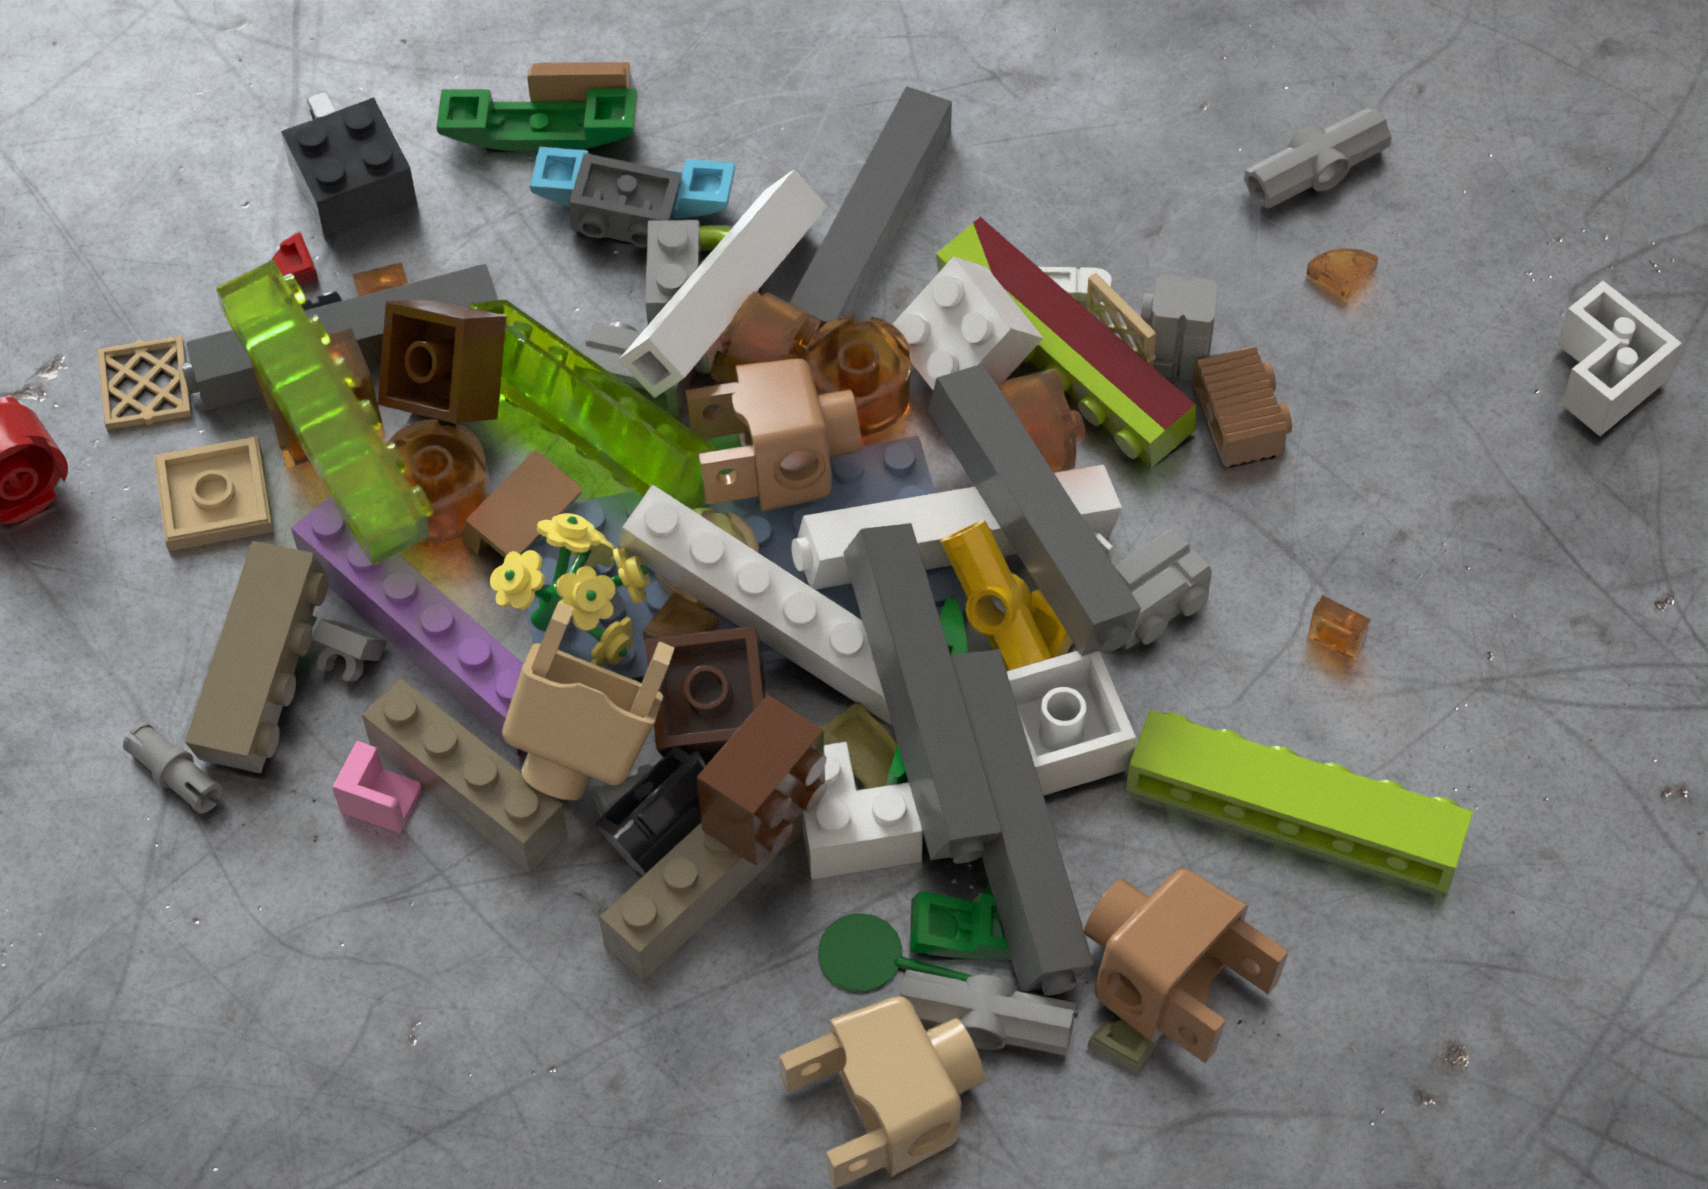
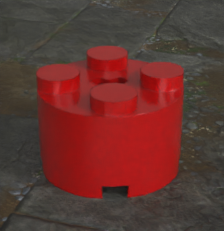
(28, 463)

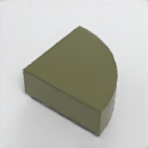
(1122, 1045)

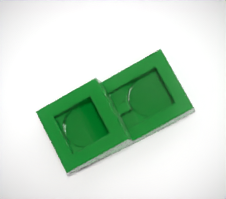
(957, 927)

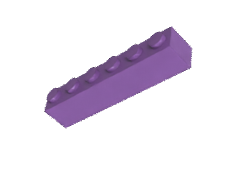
(415, 618)

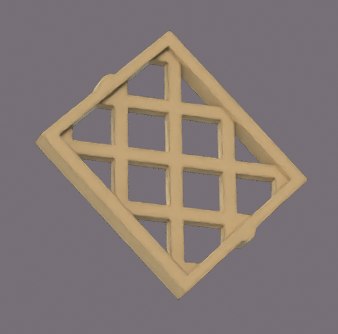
(1134, 323)
(147, 415)

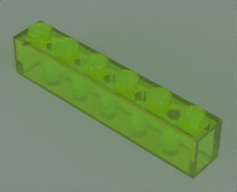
(597, 411)
(324, 412)

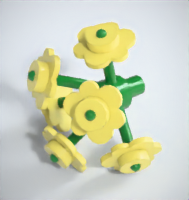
(521, 581)

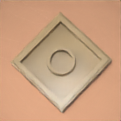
(213, 493)

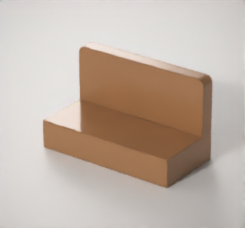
(573, 79)
(513, 510)

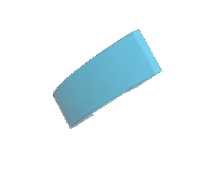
(702, 190)

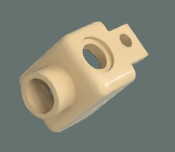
(579, 716)
(898, 1080)

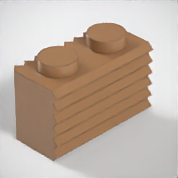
(1241, 405)

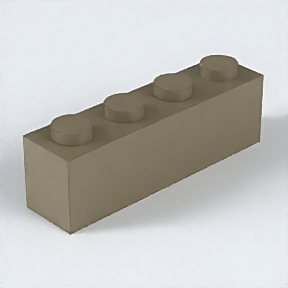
(257, 657)
(465, 775)
(677, 899)

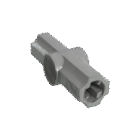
(1317, 158)
(991, 1011)

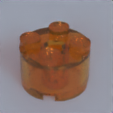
(764, 331)
(869, 361)
(1046, 416)
(449, 470)

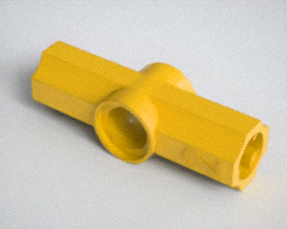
(985, 575)

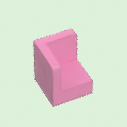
(374, 793)

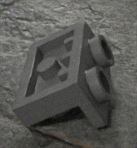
(620, 198)

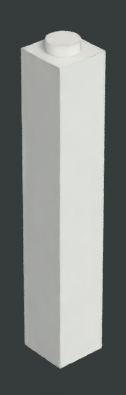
(722, 283)
(934, 517)

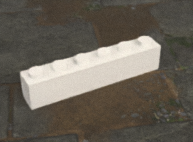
(757, 594)

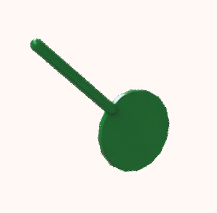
(866, 953)

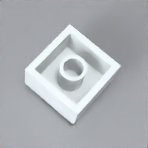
(966, 322)
(1072, 720)

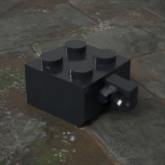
(348, 165)

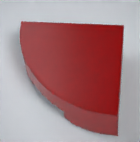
(295, 260)

